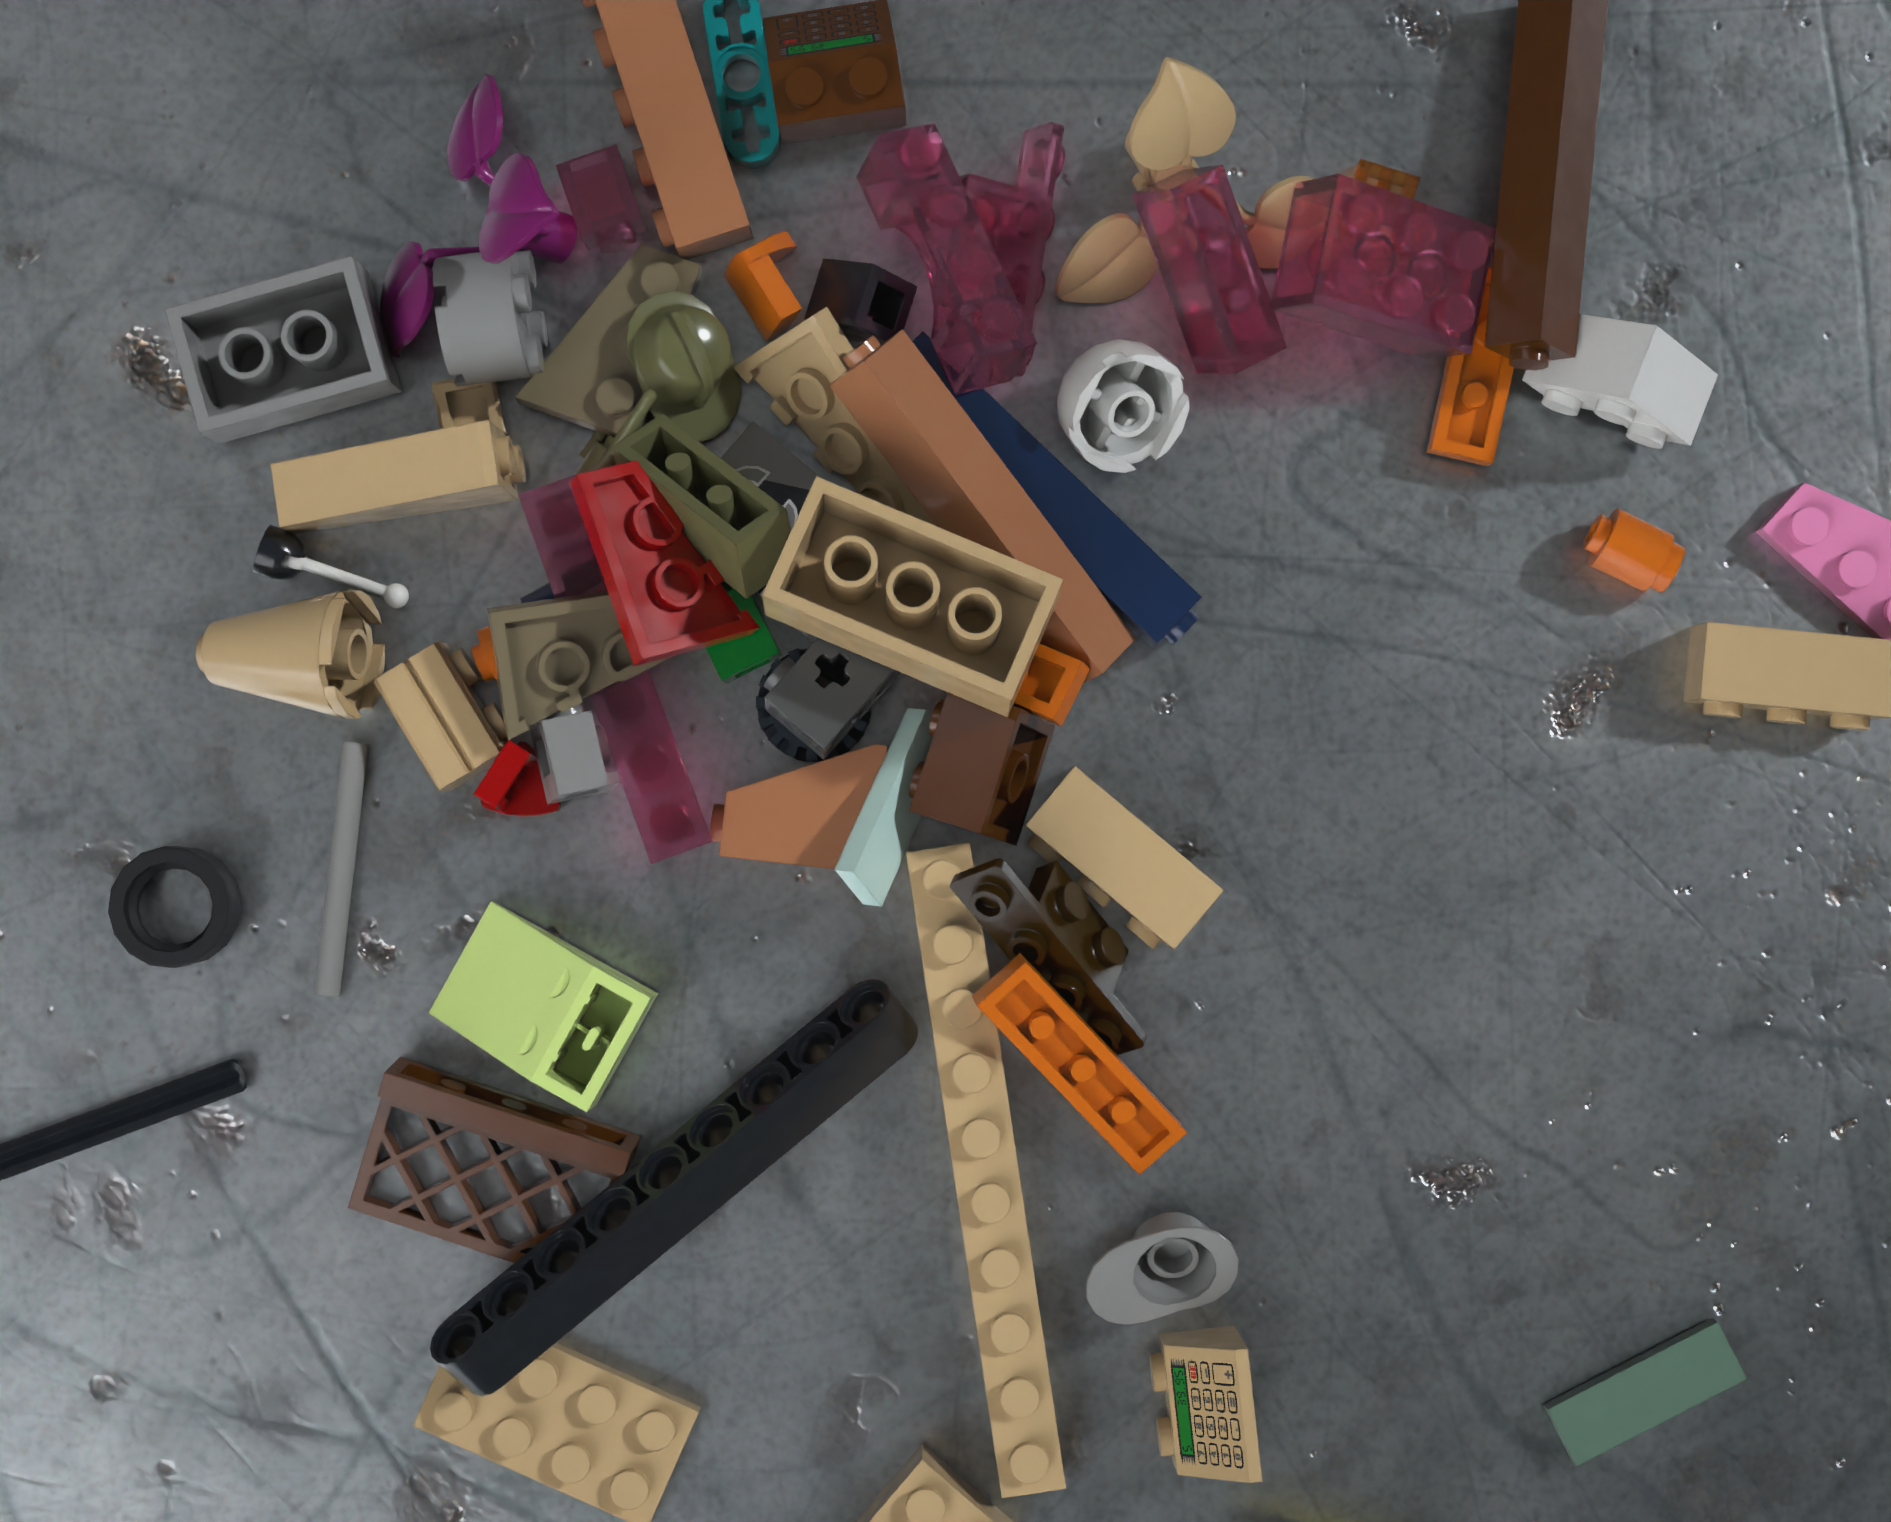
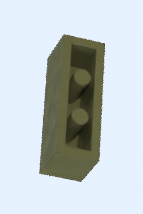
(720, 508)

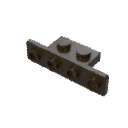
(1059, 937)

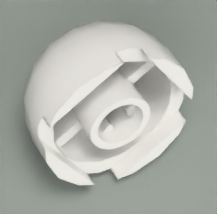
(1122, 404)

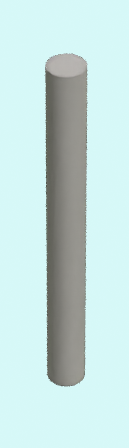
(341, 869)

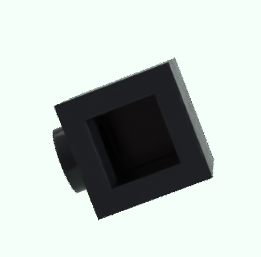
(862, 299)

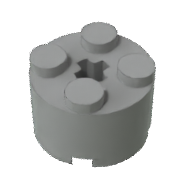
(489, 318)

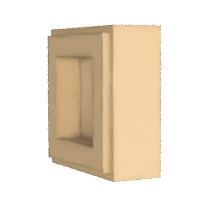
(468, 404)

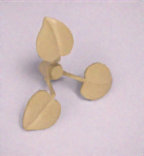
(1177, 120)

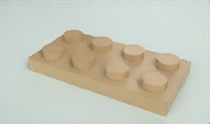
(570, 1429)

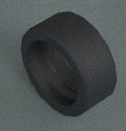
(125, 902)

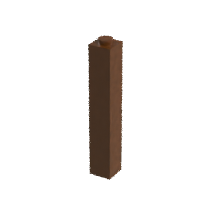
(1546, 181)

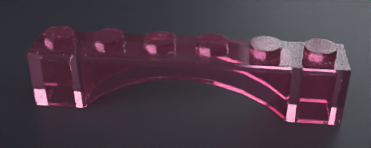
(627, 710)

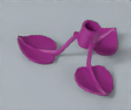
(516, 219)

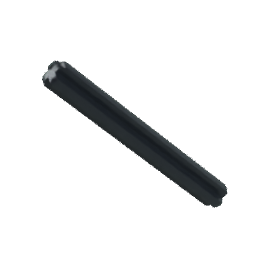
(121, 1118)

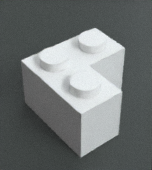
(1629, 378)

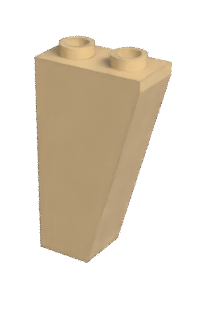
(398, 478)

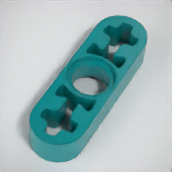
(765, 117)

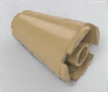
(300, 653)

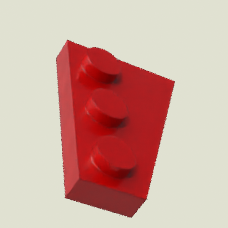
(652, 572)

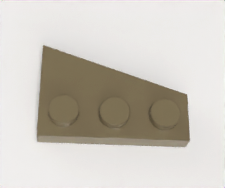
(590, 370)
(556, 655)

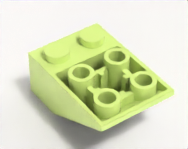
(542, 1006)

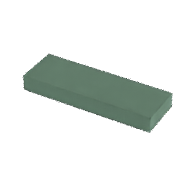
(1645, 1391)

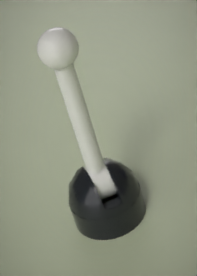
(284, 556)

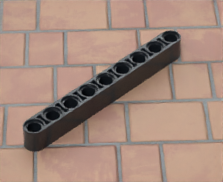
(674, 1188)

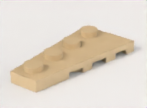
(798, 377)

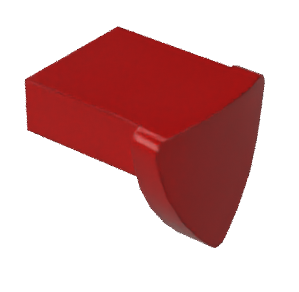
(515, 784)

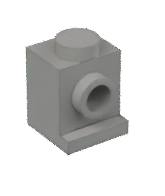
(572, 756)

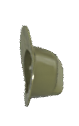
(687, 361)

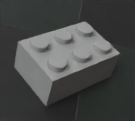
(283, 350)

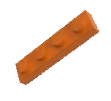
(1079, 1063)

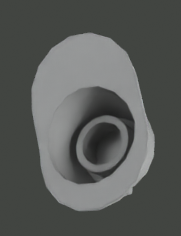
(1162, 1270)

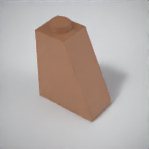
(798, 814)

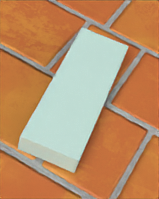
(885, 822)

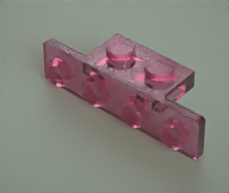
(1022, 215)

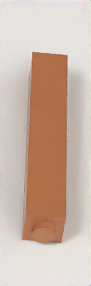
(970, 488)

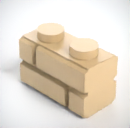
(444, 714)

